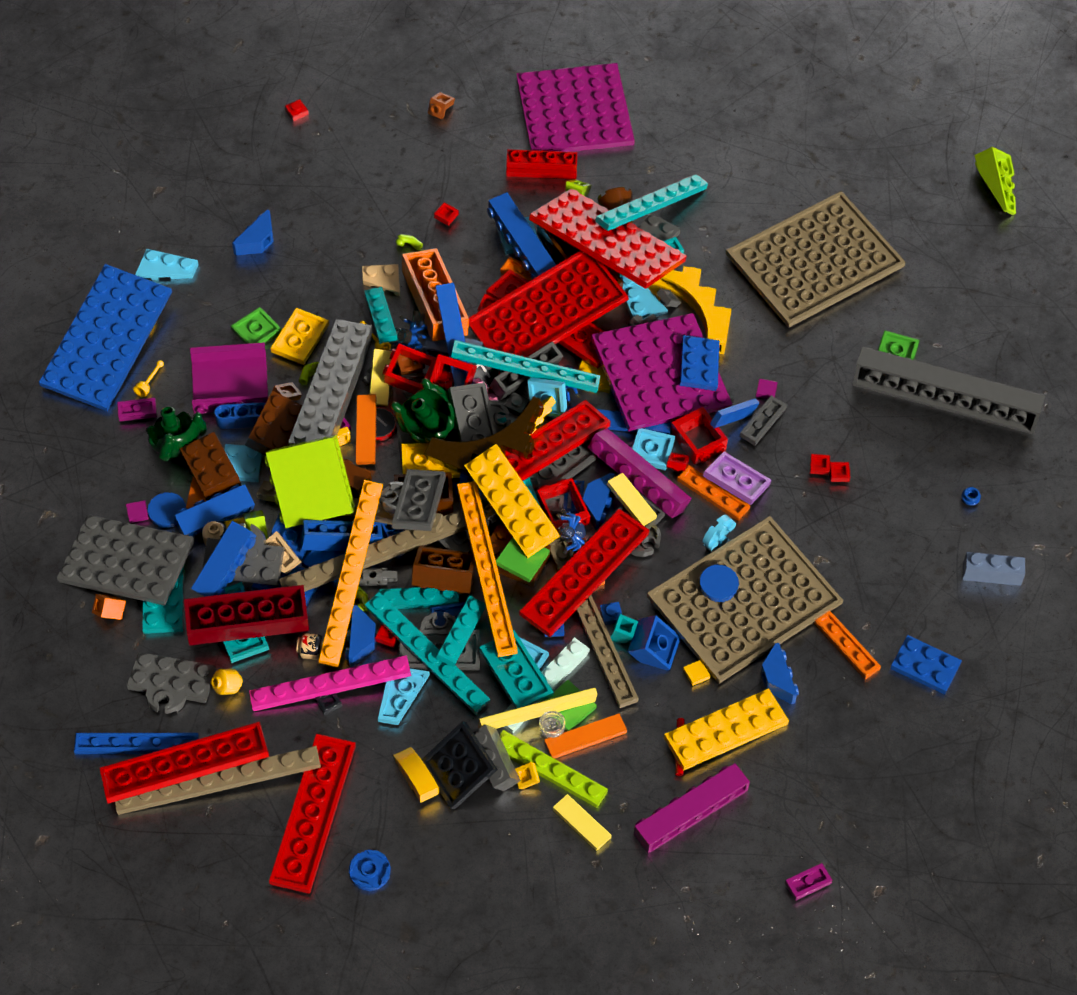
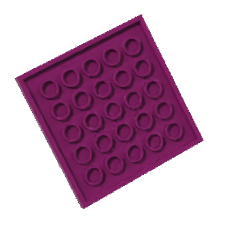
(575, 108)
(645, 372)

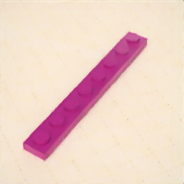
(329, 683)

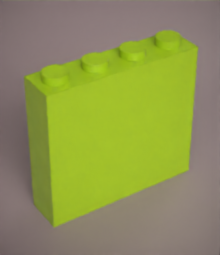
(310, 481)

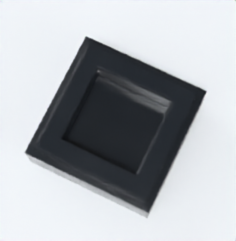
(328, 703)

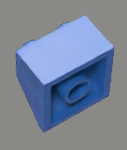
(654, 643)

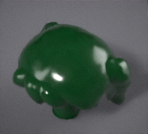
(426, 413)
(174, 432)

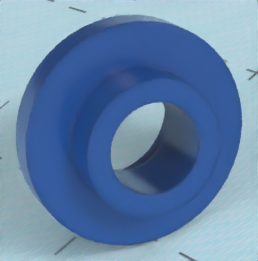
(973, 492)

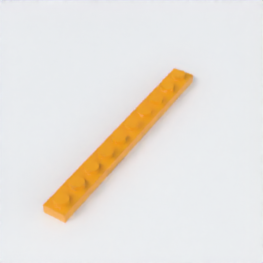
(487, 569)
(350, 574)

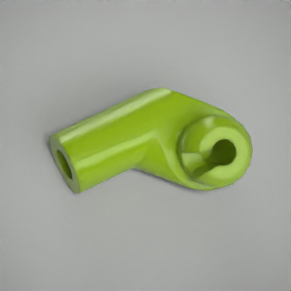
(411, 240)
(308, 371)
(363, 599)

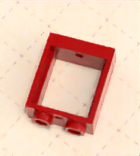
(442, 359)
(401, 382)
(690, 421)
(561, 487)

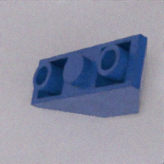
(256, 236)
(597, 499)
(360, 637)
(778, 675)

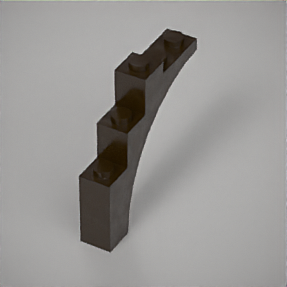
(513, 439)

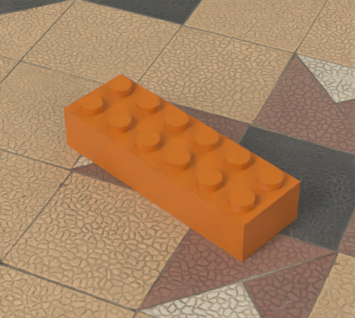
(422, 273)

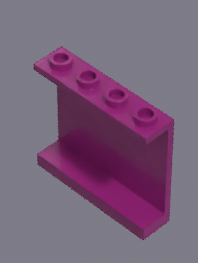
(228, 375)

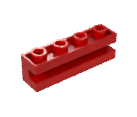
(541, 164)

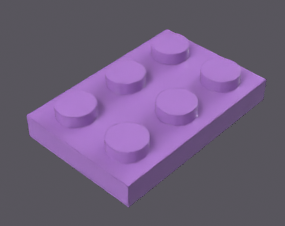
(737, 478)

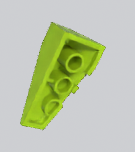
(997, 171)

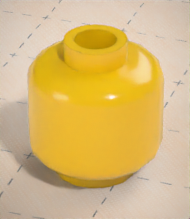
(226, 681)

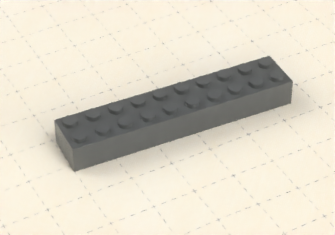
(333, 382)
(948, 390)

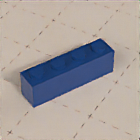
(219, 508)
(331, 535)
(224, 561)

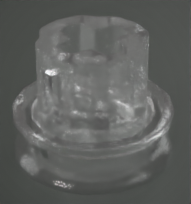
(552, 719)

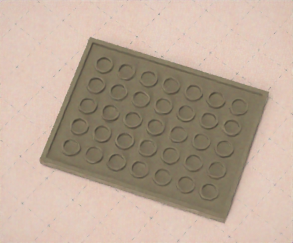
(815, 258)
(773, 602)

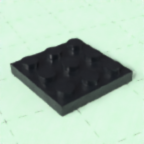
(459, 765)

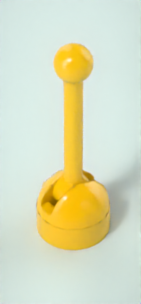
(383, 346)
(142, 388)

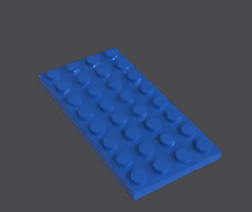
(105, 337)

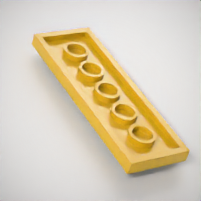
(512, 501)
(725, 729)

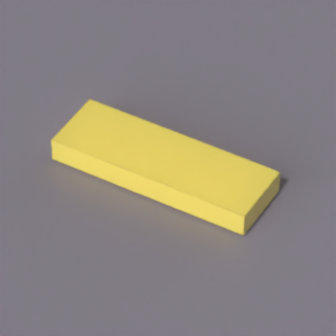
(377, 384)
(631, 499)
(582, 822)

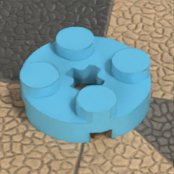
(717, 535)

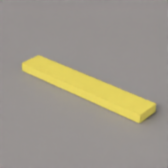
(538, 709)

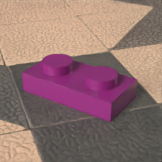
(137, 409)
(808, 881)

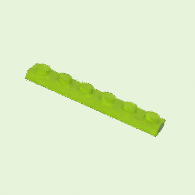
(554, 770)

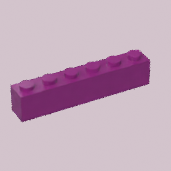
(639, 472)
(691, 808)

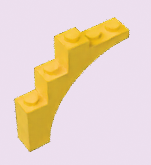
(701, 299)

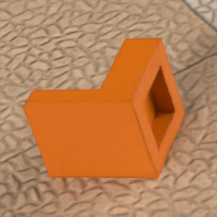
(108, 606)

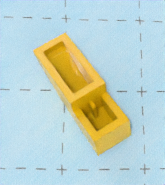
(416, 774)

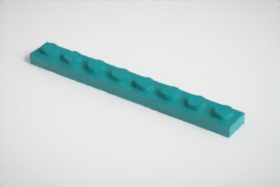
(651, 202)
(525, 366)
(426, 652)

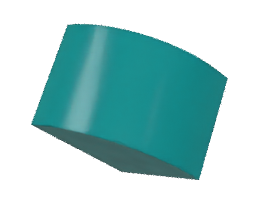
(623, 629)

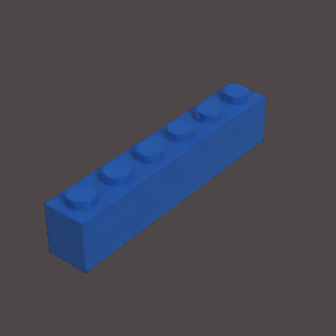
(519, 235)

